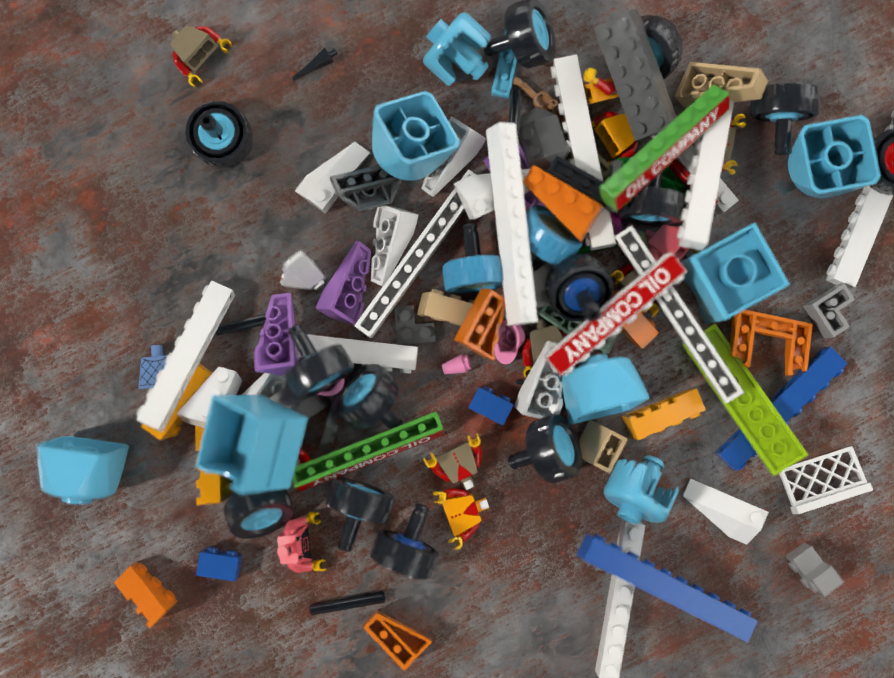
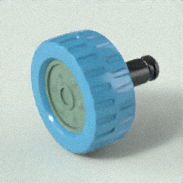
(548, 237)
(473, 271)

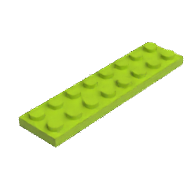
(754, 411)

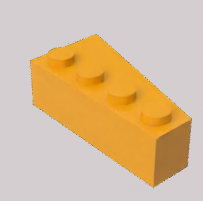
(663, 414)
(173, 426)
(212, 486)

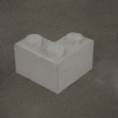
(825, 310)
(813, 571)

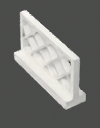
(828, 497)

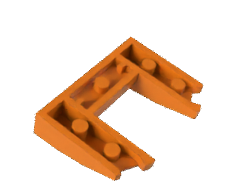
(795, 332)

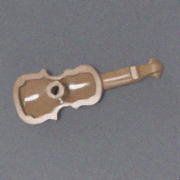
(541, 100)

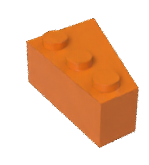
(482, 324)
(640, 330)
(146, 593)
(397, 639)

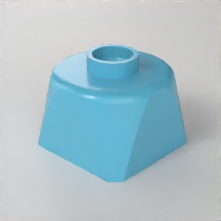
(412, 136)
(834, 158)
(602, 388)
(80, 468)

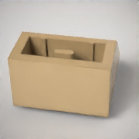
(601, 446)

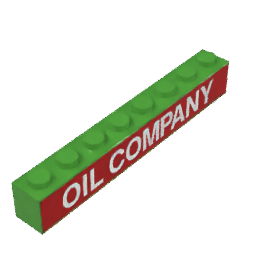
(665, 148)
(367, 452)

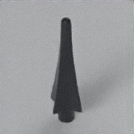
(322, 59)

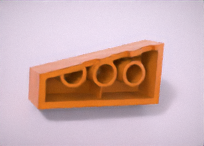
(565, 203)

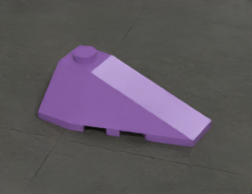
(276, 349)

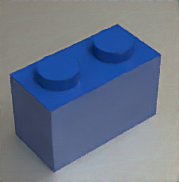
(490, 405)
(219, 564)

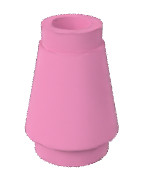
(457, 365)

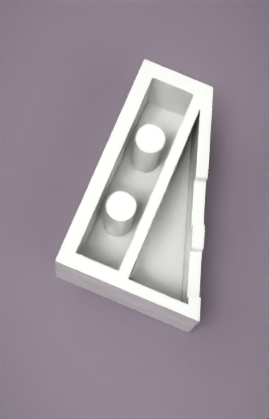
(219, 383)

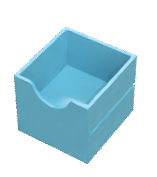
(733, 274)
(251, 442)

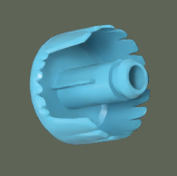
(453, 45)
(634, 491)

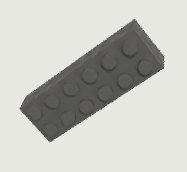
(635, 74)

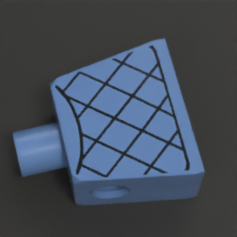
(151, 366)

